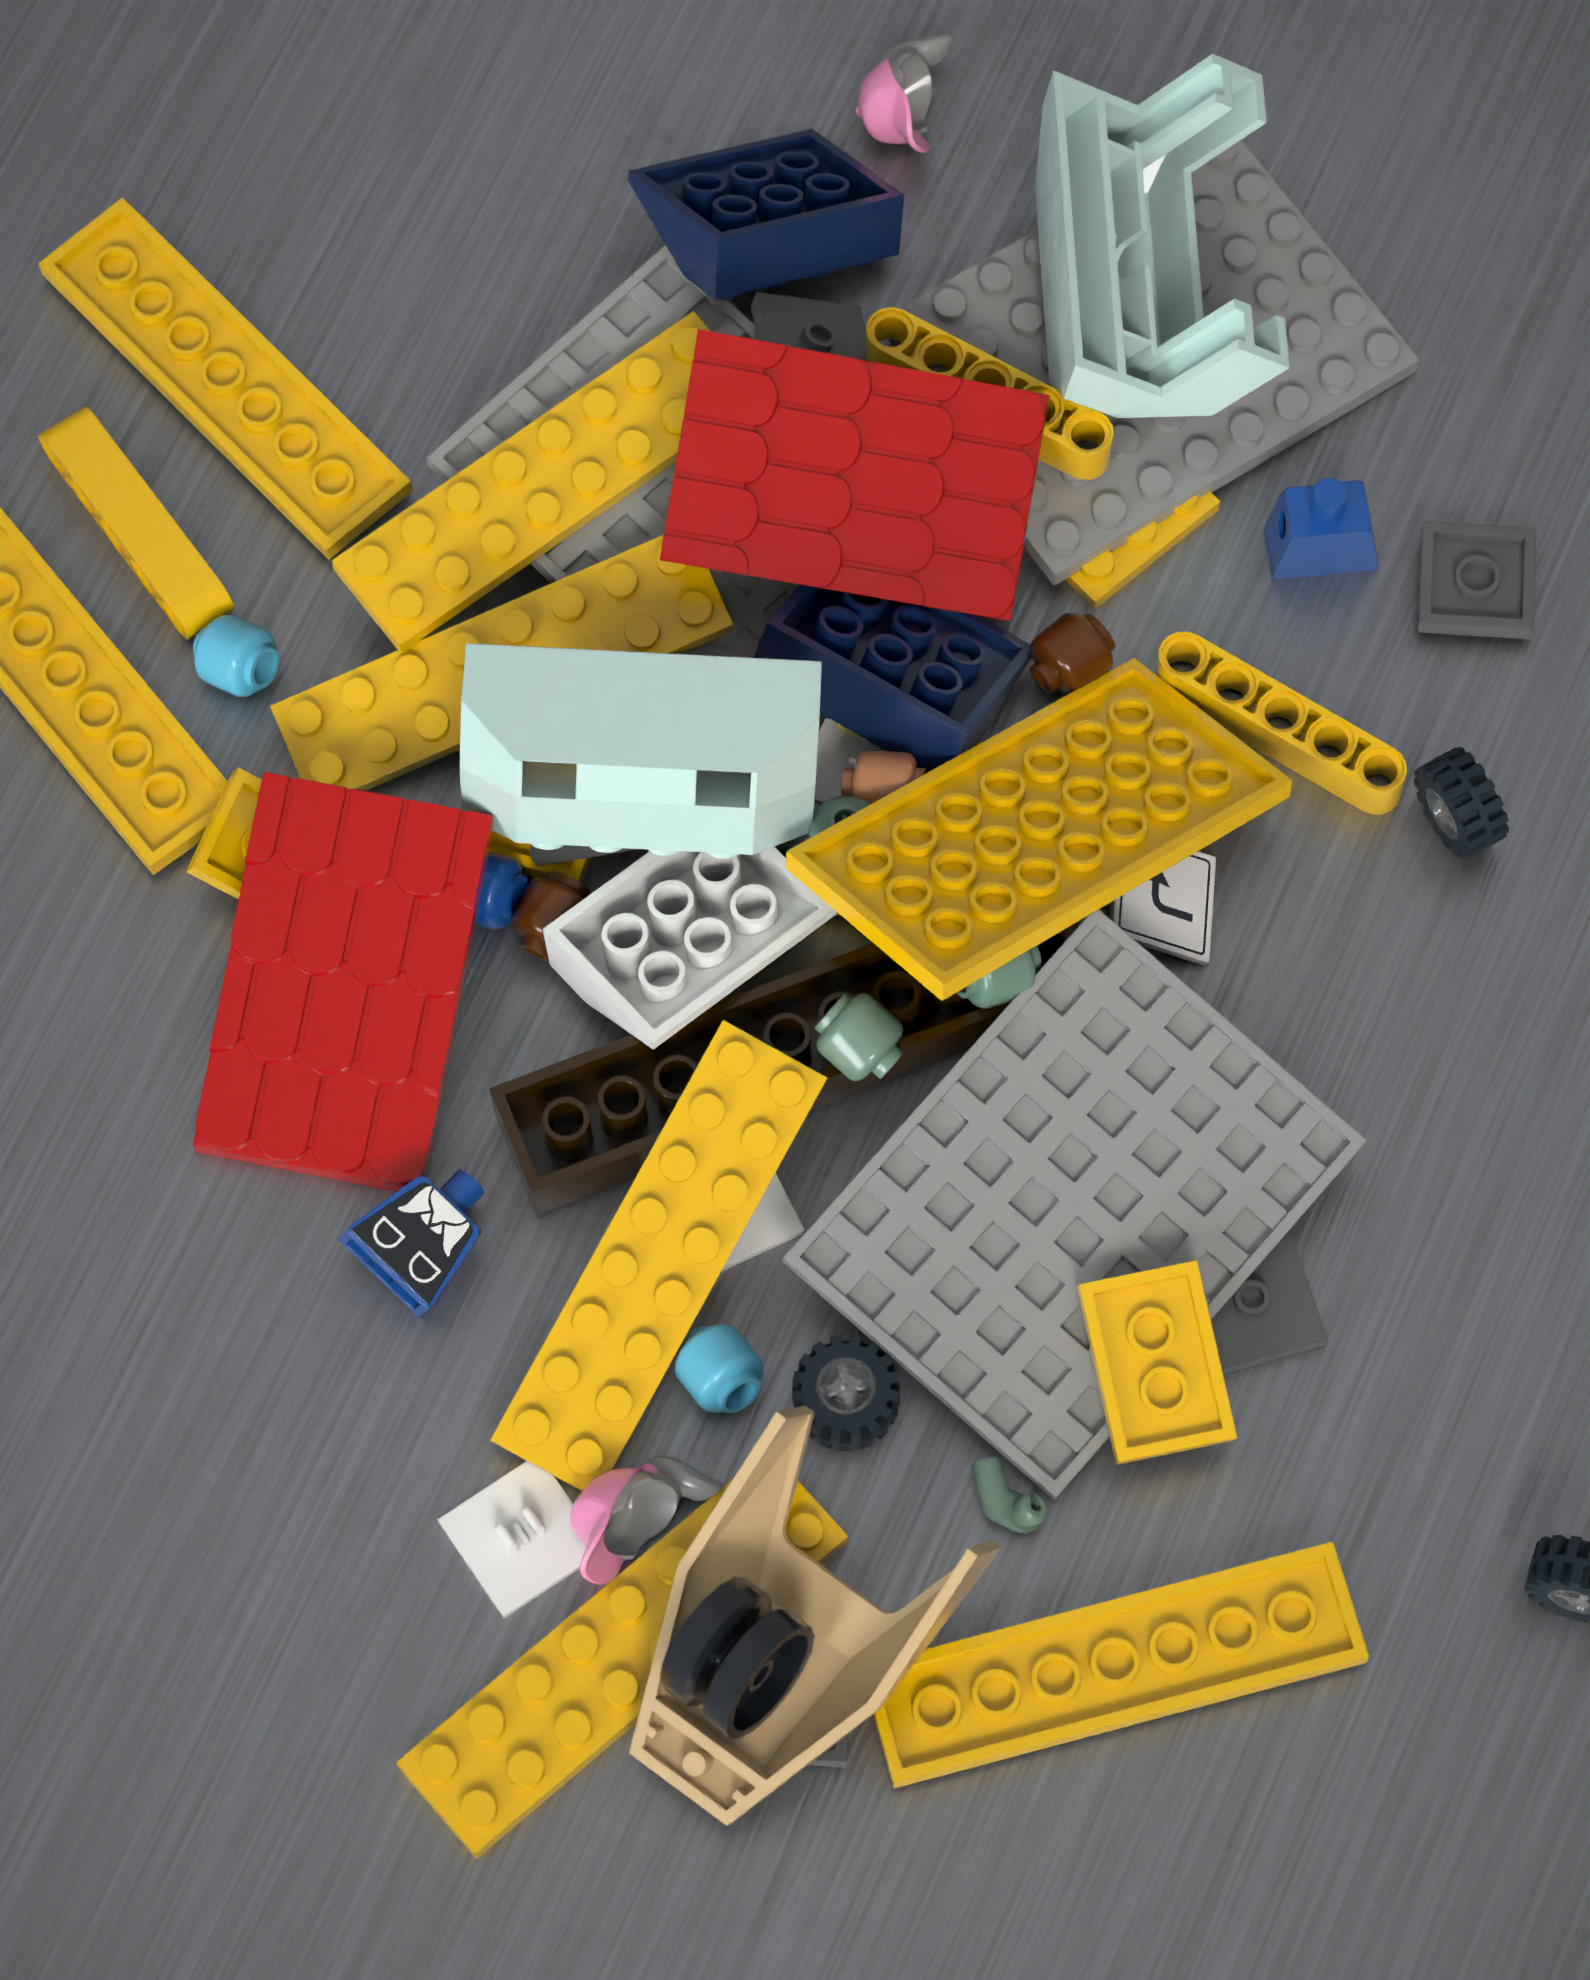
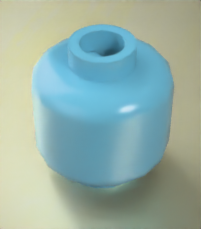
(235, 656)
(719, 1368)

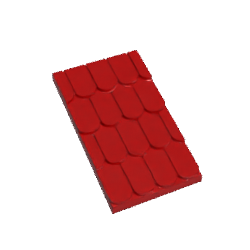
(854, 476)
(342, 983)

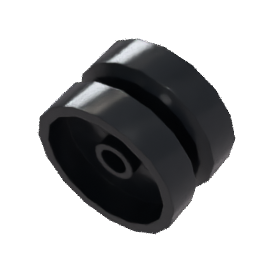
(736, 1657)

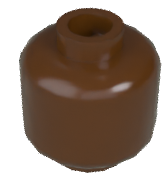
(1071, 653)
(540, 905)

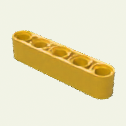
(928, 345)
(136, 522)
(1291, 746)

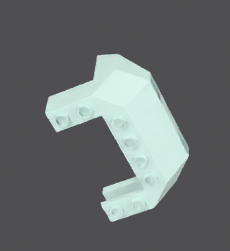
(1125, 249)
(639, 748)

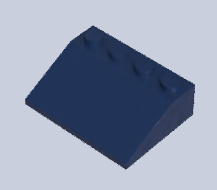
(769, 213)
(899, 669)

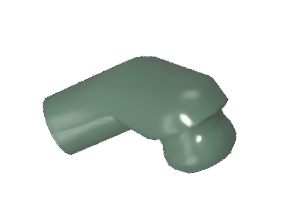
(1004, 1505)

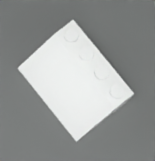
(680, 936)

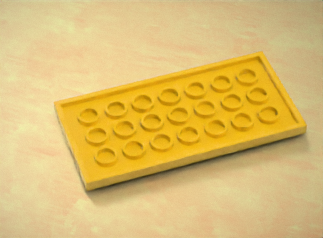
(1037, 827)

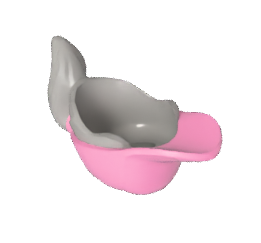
(900, 91)
(629, 1508)

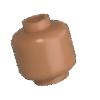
(879, 774)

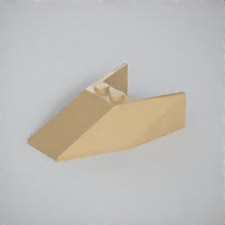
(855, 1654)

